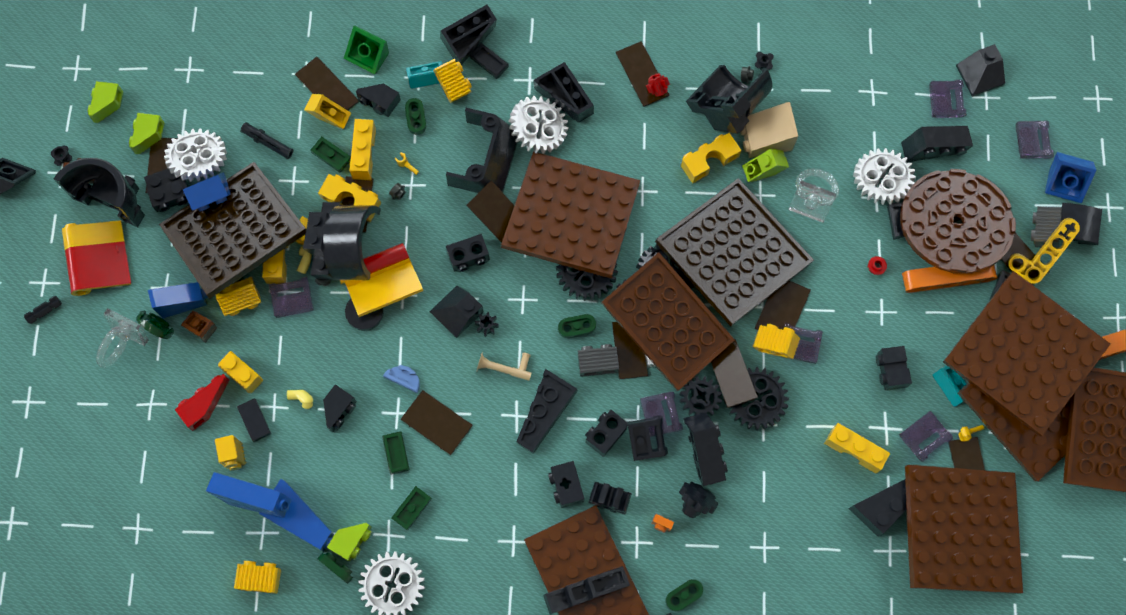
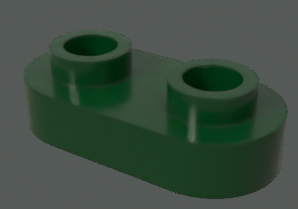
(415, 117)
(576, 325)
(342, 572)
(684, 596)

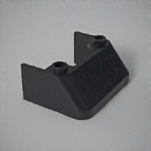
(498, 156)

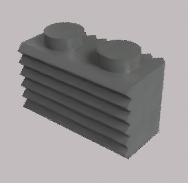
(1046, 221)
(598, 361)

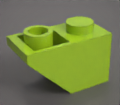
(105, 100)
(146, 132)
(765, 165)
(348, 540)

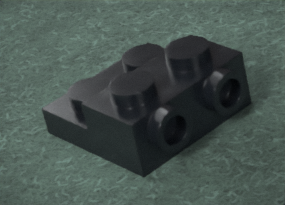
(165, 190)

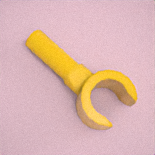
(404, 163)
(965, 434)

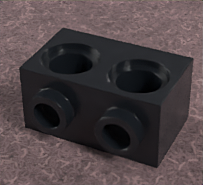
(465, 248)
(610, 435)

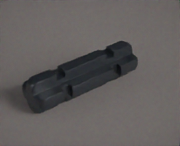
(42, 309)

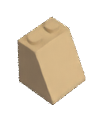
(770, 130)

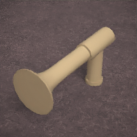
(519, 373)

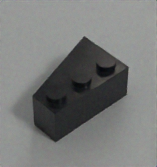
(937, 142)

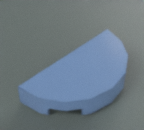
(404, 377)

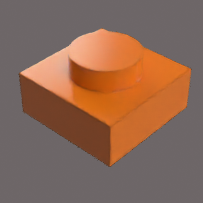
(662, 524)

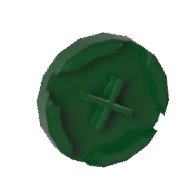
(155, 325)

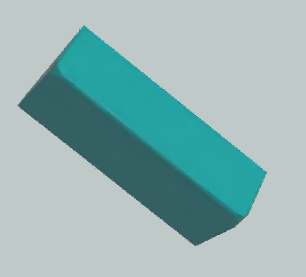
(422, 75)
(950, 383)

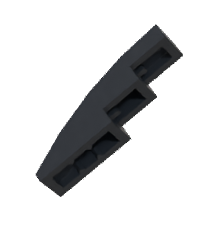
(586, 590)

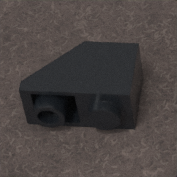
(379, 97)
(336, 406)

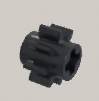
(483, 319)

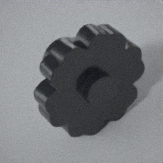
(697, 500)

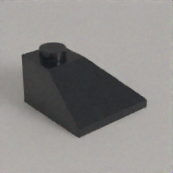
(982, 70)
(12, 174)
(457, 311)

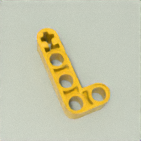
(1047, 248)

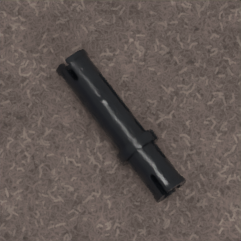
(259, 136)

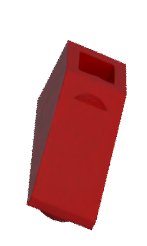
(201, 405)

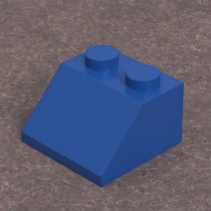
(1070, 177)
(207, 191)

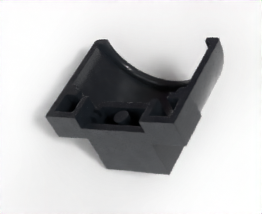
(727, 100)
(108, 187)
(336, 241)

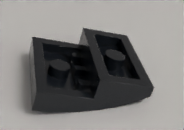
(1088, 219)

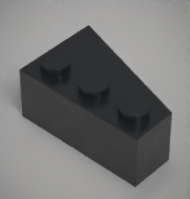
(468, 33)
(564, 90)
(706, 449)
(882, 508)

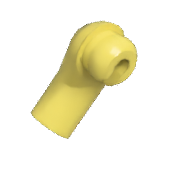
(305, 261)
(301, 395)

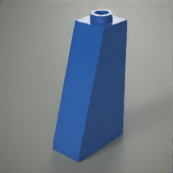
(248, 495)
(301, 520)

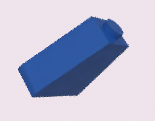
(177, 299)

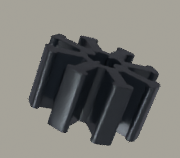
(610, 498)

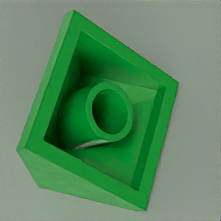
(366, 50)

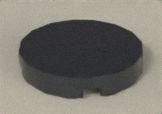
(364, 322)

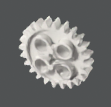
(554, 127)
(195, 155)
(869, 167)
(374, 578)

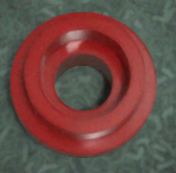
(873, 269)

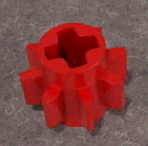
(658, 84)

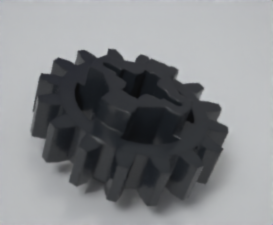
(696, 390)

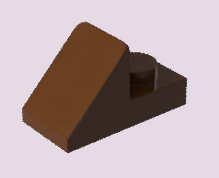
(199, 326)

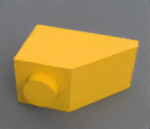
(327, 110)

